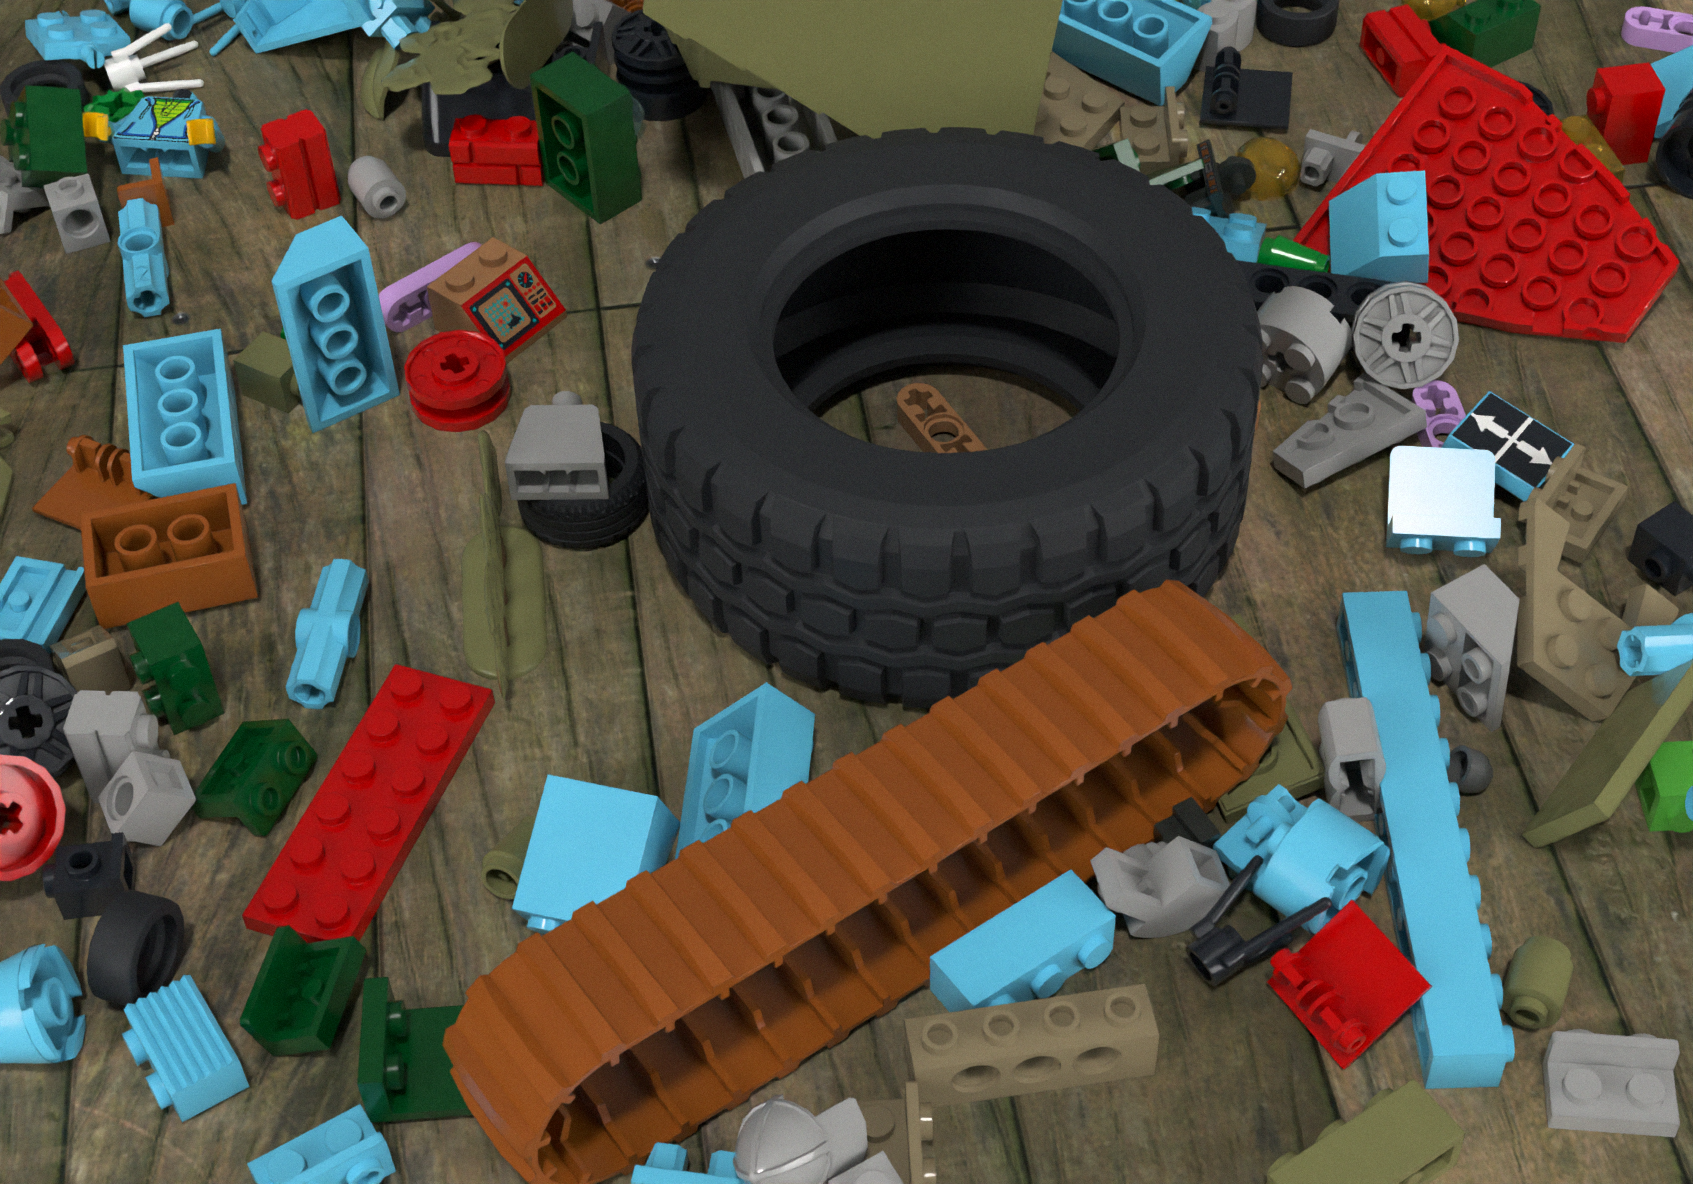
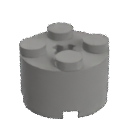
(1301, 342)

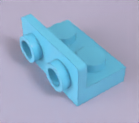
(332, 1153)

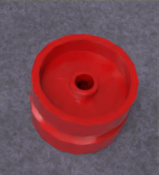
(29, 816)

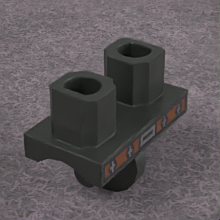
(1216, 181)

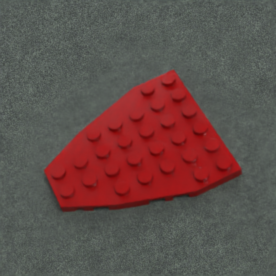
(1516, 212)

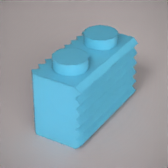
(185, 1049)

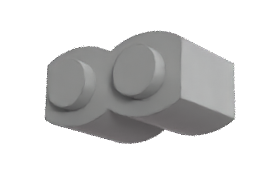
(1231, 26)
(1351, 757)

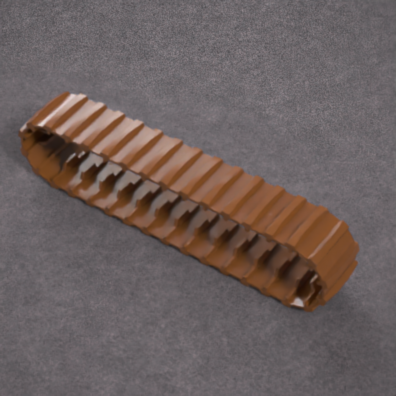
(848, 884)

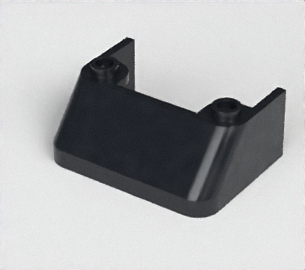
(493, 99)

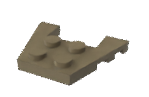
(1074, 107)
(1565, 633)

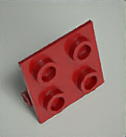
(1347, 983)

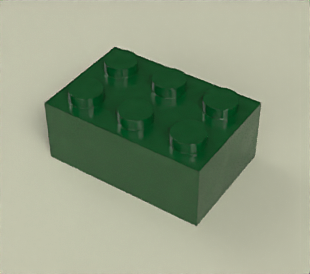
(587, 137)

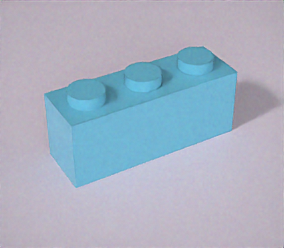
(1025, 948)

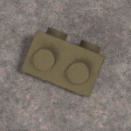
(1582, 499)

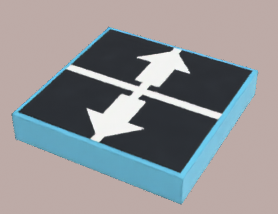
(1518, 442)

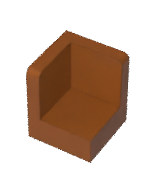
(152, 190)

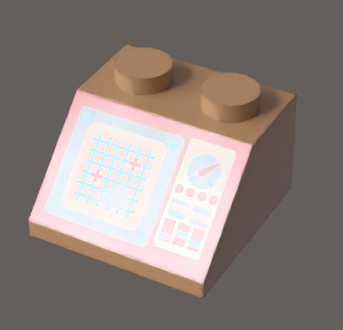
(497, 295)

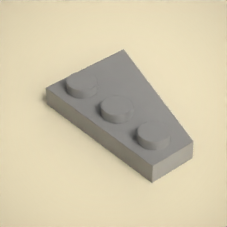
(1350, 432)

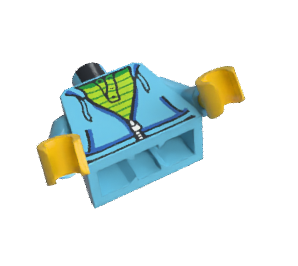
(163, 128)

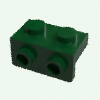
(301, 992)

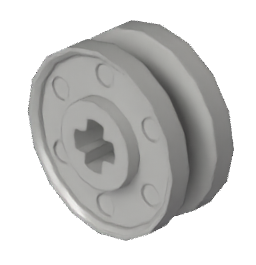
(1424, 355)

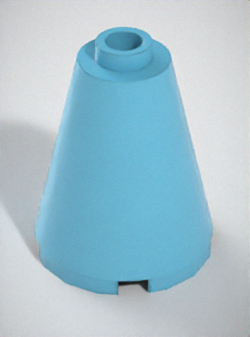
(38, 1007)

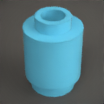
(154, 13)

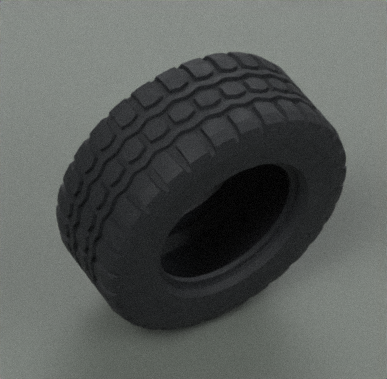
(924, 254)

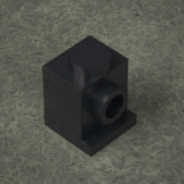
(89, 876)

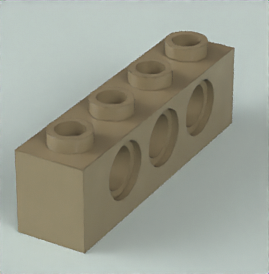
(1032, 1046)

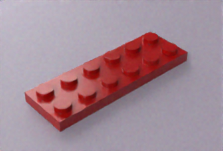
(371, 807)

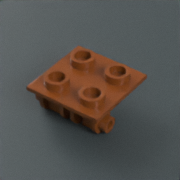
(94, 482)

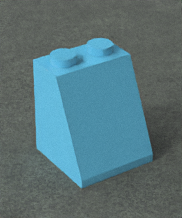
(588, 847)

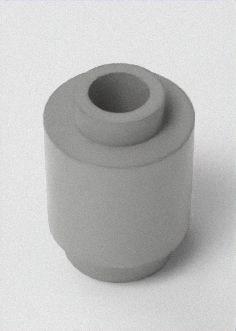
(376, 187)

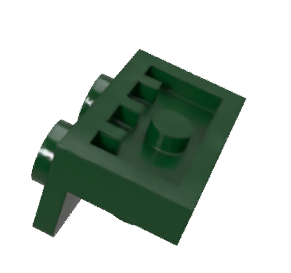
(255, 774)

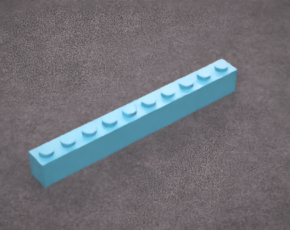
(1427, 868)

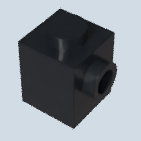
(1665, 548)

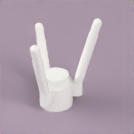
(128, 70)

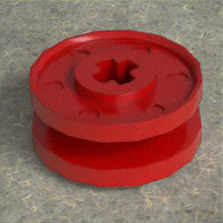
(457, 380)

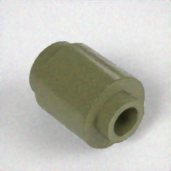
(1537, 982)

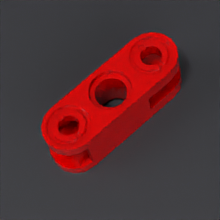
(44, 340)

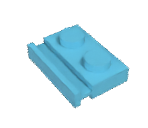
(38, 600)

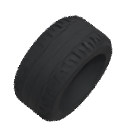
(596, 521)

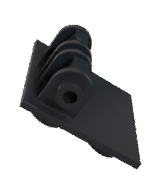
(1245, 95)

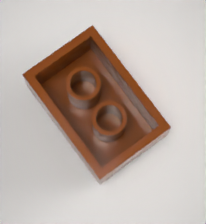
(167, 552)

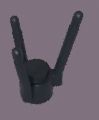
(1223, 951)

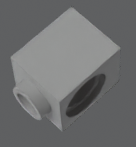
(77, 213)
(147, 798)

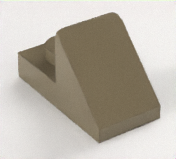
(92, 661)

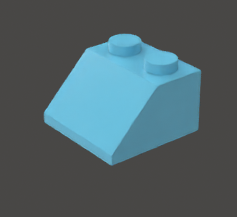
(1381, 229)

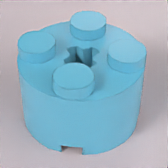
(1319, 859)

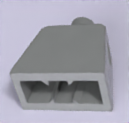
(558, 452)

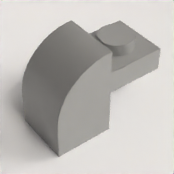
(1166, 891)

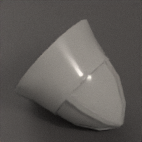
(792, 1146)

